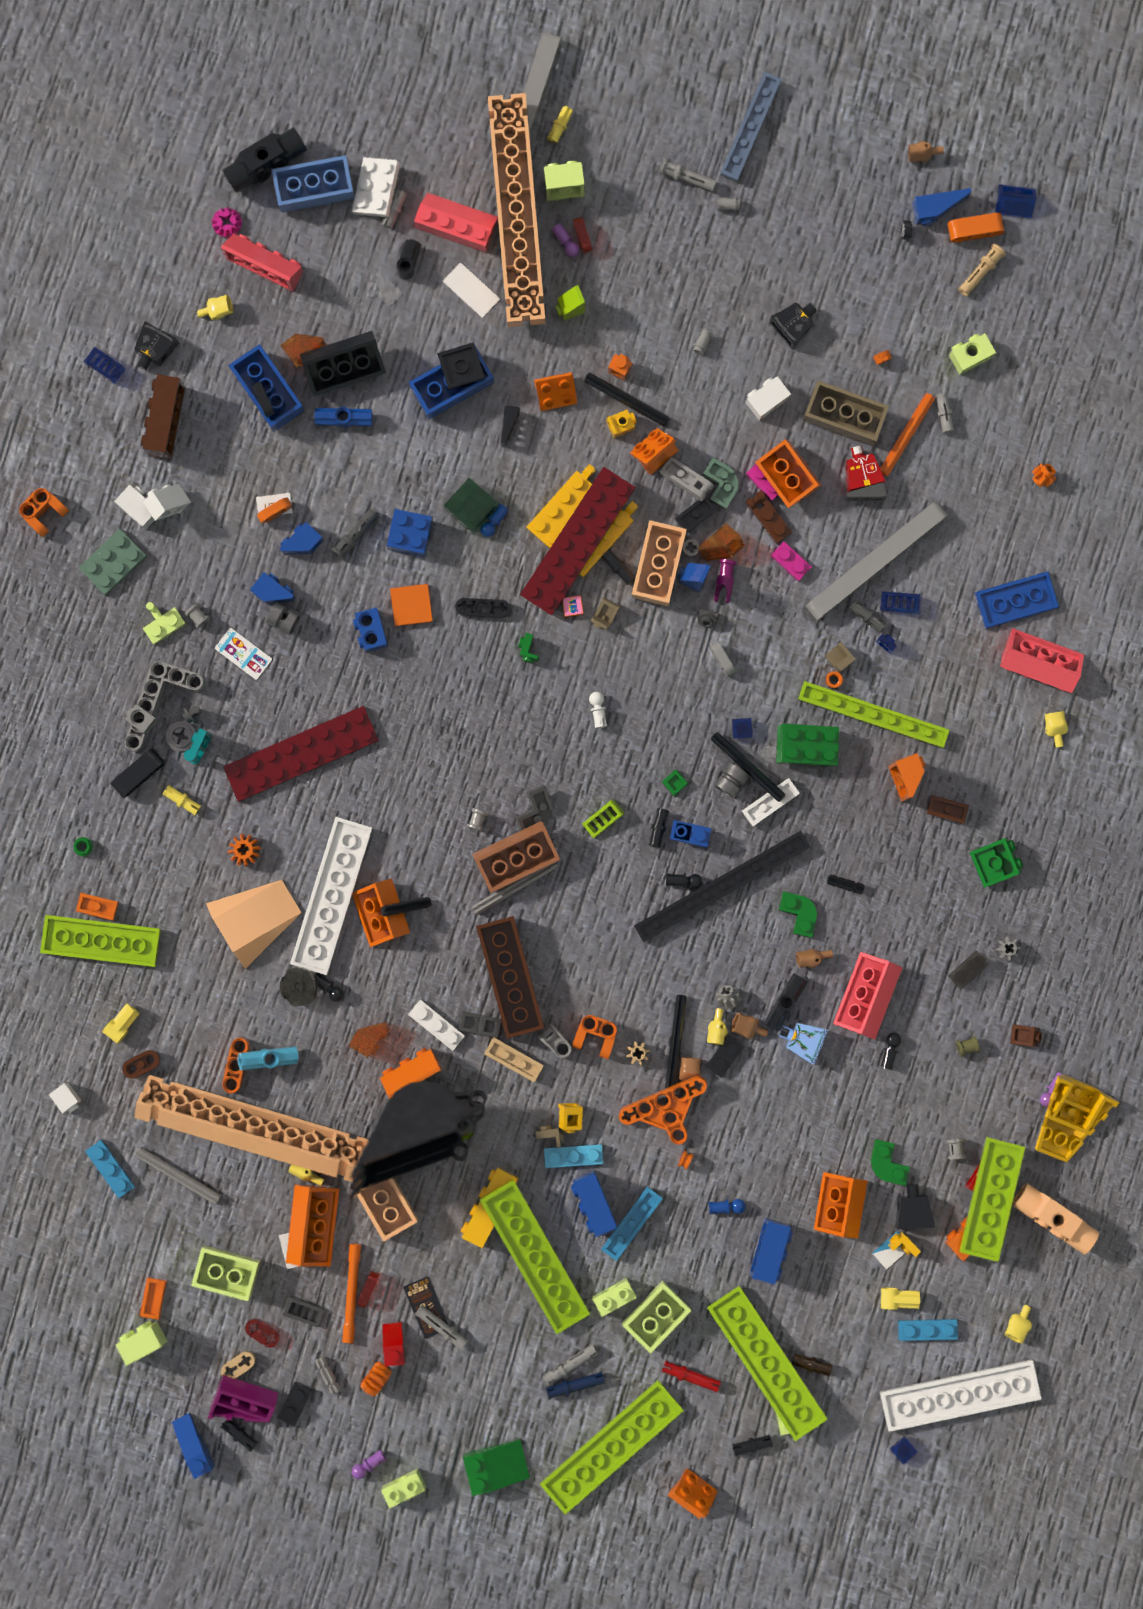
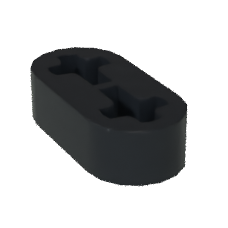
(263, 399)

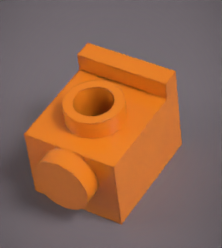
(620, 366)

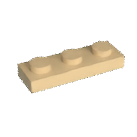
(513, 1059)

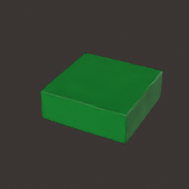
(675, 782)

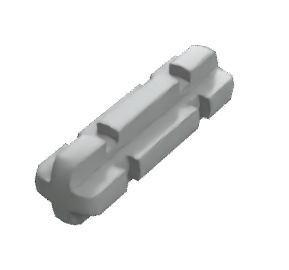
(327, 1375)

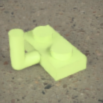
(164, 624)

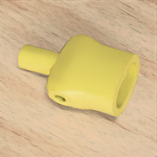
(217, 308)
(1056, 726)
(717, 1029)
(305, 1174)
(1019, 1325)

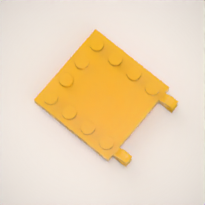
(559, 509)

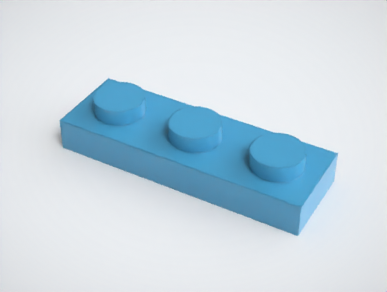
(110, 1168)
(927, 1329)

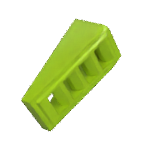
(616, 808)

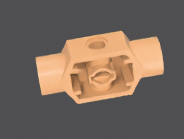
(1068, 1225)

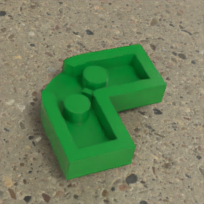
(804, 910)
(883, 1166)

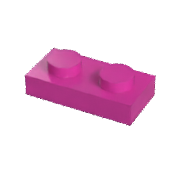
(761, 482)
(791, 561)

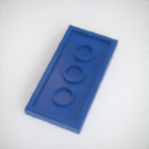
(1016, 600)

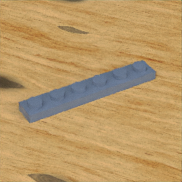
(750, 126)

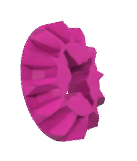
(227, 230)

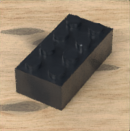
(342, 363)

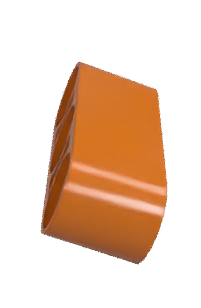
(975, 227)
(230, 1073)

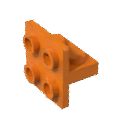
(556, 391)
(654, 450)
(693, 1494)

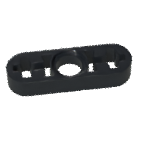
(478, 601)

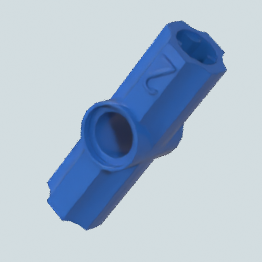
(330, 417)

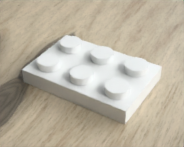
(376, 187)

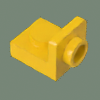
(908, 1247)

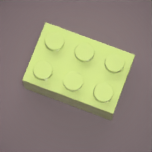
(226, 1273)
(656, 1316)

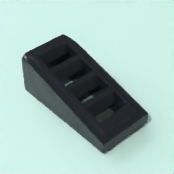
(510, 418)

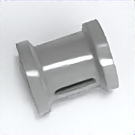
(197, 615)
(477, 819)
(956, 1148)

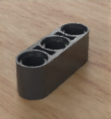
(137, 773)

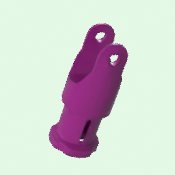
(725, 579)

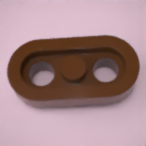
(141, 1063)

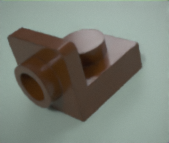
(1025, 1035)

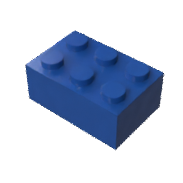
(593, 1204)
(771, 1251)

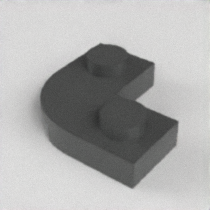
(541, 807)

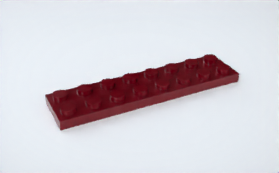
(577, 541)
(300, 753)

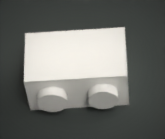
(767, 398)
(166, 501)
(132, 503)

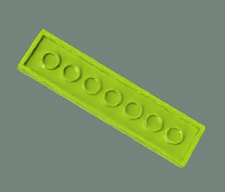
(534, 1256)
(767, 1363)
(611, 1447)

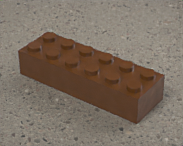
(510, 977)

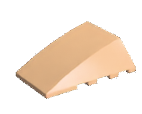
(254, 918)

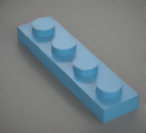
(631, 1223)

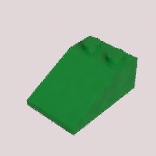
(495, 1467)

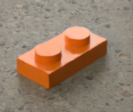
(97, 906)

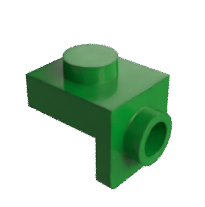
(525, 645)

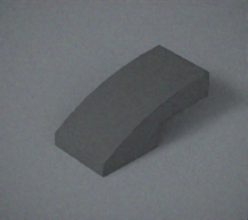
(479, 1024)

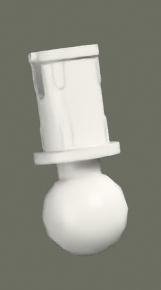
(597, 700)

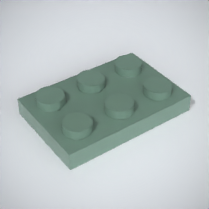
(112, 562)

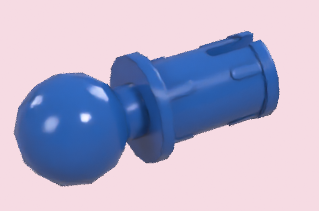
(488, 528)
(737, 1206)

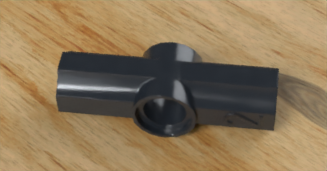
(792, 991)

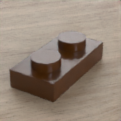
(947, 809)

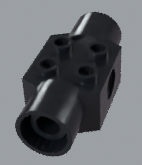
(257, 160)

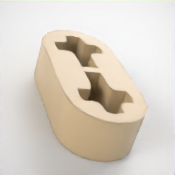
(235, 1361)

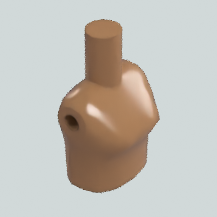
(923, 151)
(812, 957)
(747, 1026)
(689, 1068)

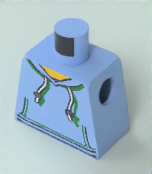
(804, 1040)

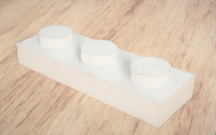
(767, 804)
(436, 1025)

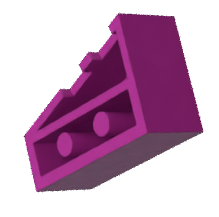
(242, 1400)

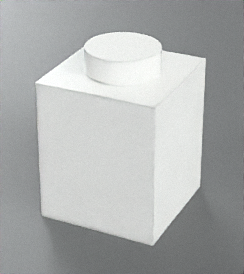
(65, 1098)

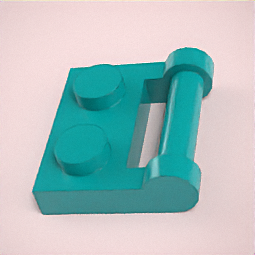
(200, 742)

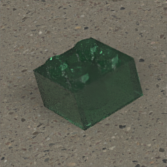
(470, 506)

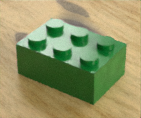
(807, 745)

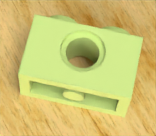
(965, 362)
(614, 1297)
(403, 1488)

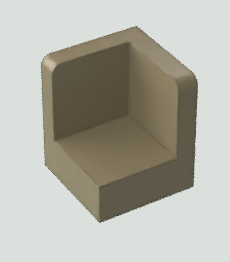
(840, 657)

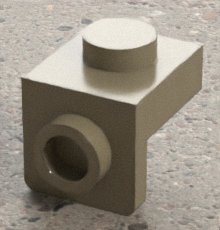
(605, 614)
(547, 1132)

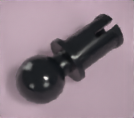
(693, 880)
(335, 993)
(893, 1040)

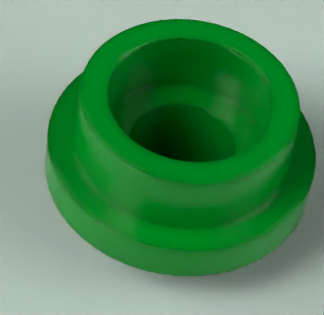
(77, 844)

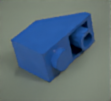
(303, 541)
(270, 591)
(690, 834)

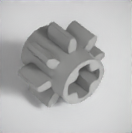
(1002, 949)
(728, 997)

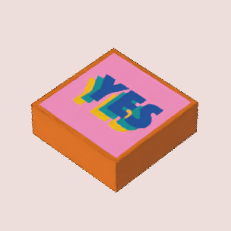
(572, 606)

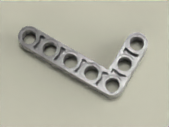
(146, 696)

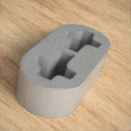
(722, 659)

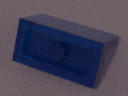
(1015, 201)

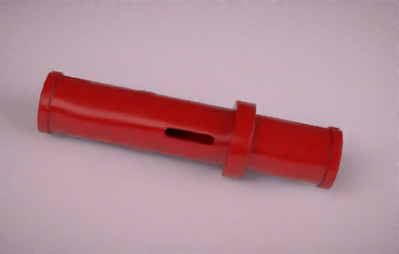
(683, 1373)

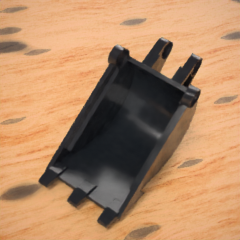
(416, 1130)

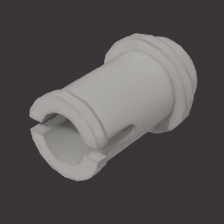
(728, 204)
(702, 342)

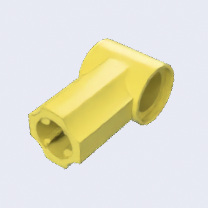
(118, 1027)
(894, 1298)

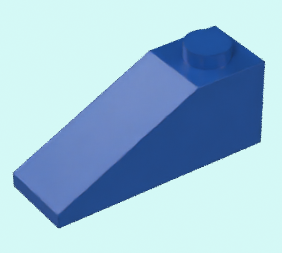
(933, 206)
(693, 575)
(192, 1446)

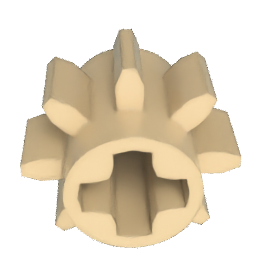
(642, 1055)

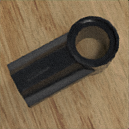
(408, 258)

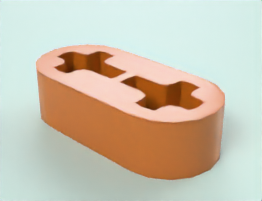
(274, 510)

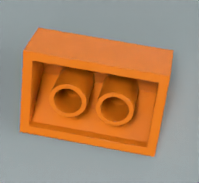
(788, 473)
(907, 775)
(369, 904)
(410, 1071)
(840, 1205)

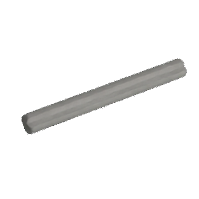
(511, 889)
(178, 1175)

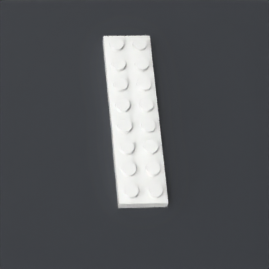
(331, 895)
(960, 1395)

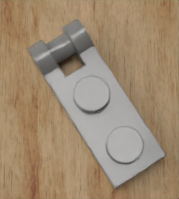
(686, 478)

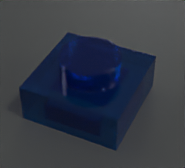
(886, 643)
(742, 728)
(903, 1450)

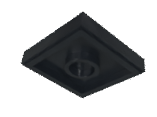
(461, 366)

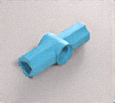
(279, 1057)

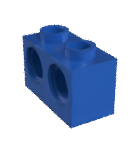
(374, 628)

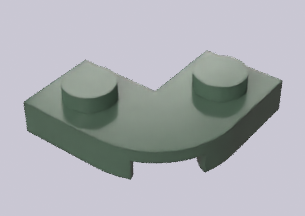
(727, 482)

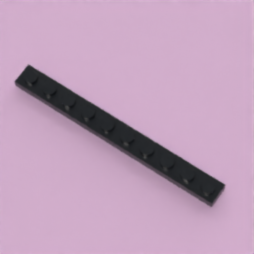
(721, 886)

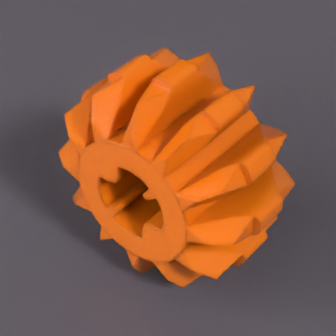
(249, 854)
(376, 1379)

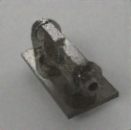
(968, 969)

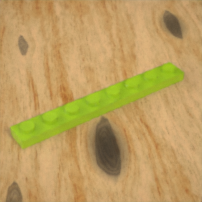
(873, 714)

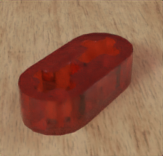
(582, 235)
(368, 1289)
(259, 1336)

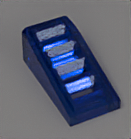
(117, 372)
(917, 606)

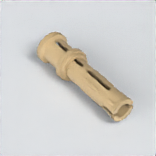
(987, 263)

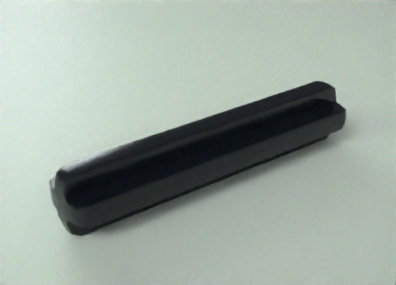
(406, 906)

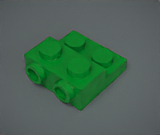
(996, 862)

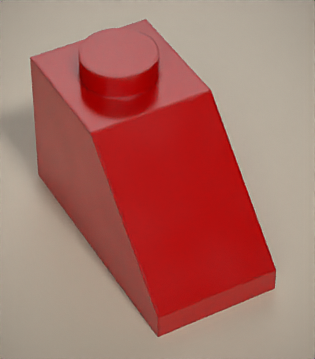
(393, 1344)

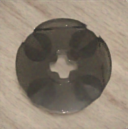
(307, 981)

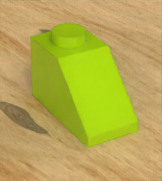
(570, 304)

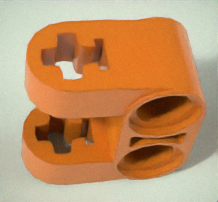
(40, 508)
(597, 1030)

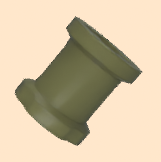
(967, 1046)

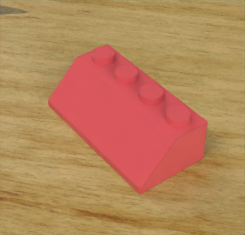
(455, 222)
(262, 262)
(1042, 660)
(867, 995)

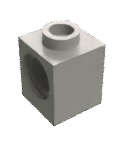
(146, 725)

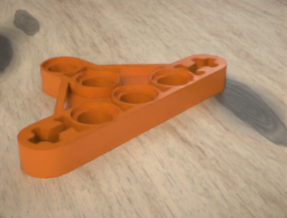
(675, 1105)

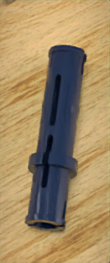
(575, 1385)

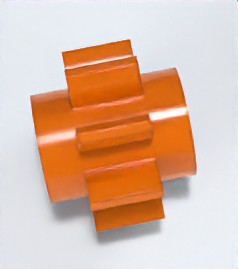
(1044, 475)

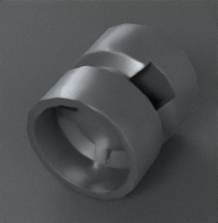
(276, 618)
(731, 780)

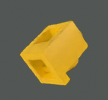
(620, 429)
(575, 1121)

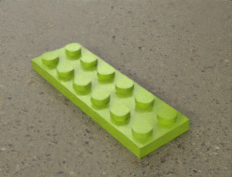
(100, 940)
(992, 1199)

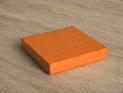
(411, 605)

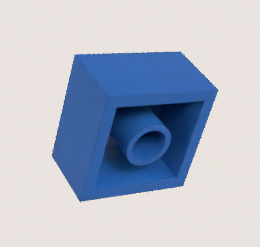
(409, 533)

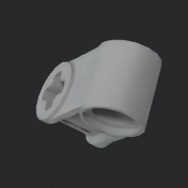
(554, 1040)

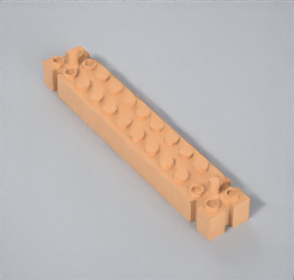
(516, 210)
(249, 1128)

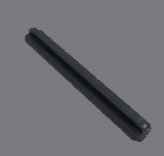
(626, 399)
(748, 767)
(676, 1038)

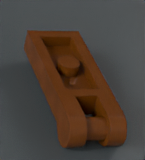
(768, 517)

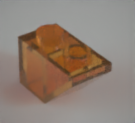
(299, 344)
(721, 544)
(367, 1038)

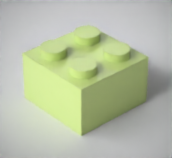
(564, 181)
(141, 1343)

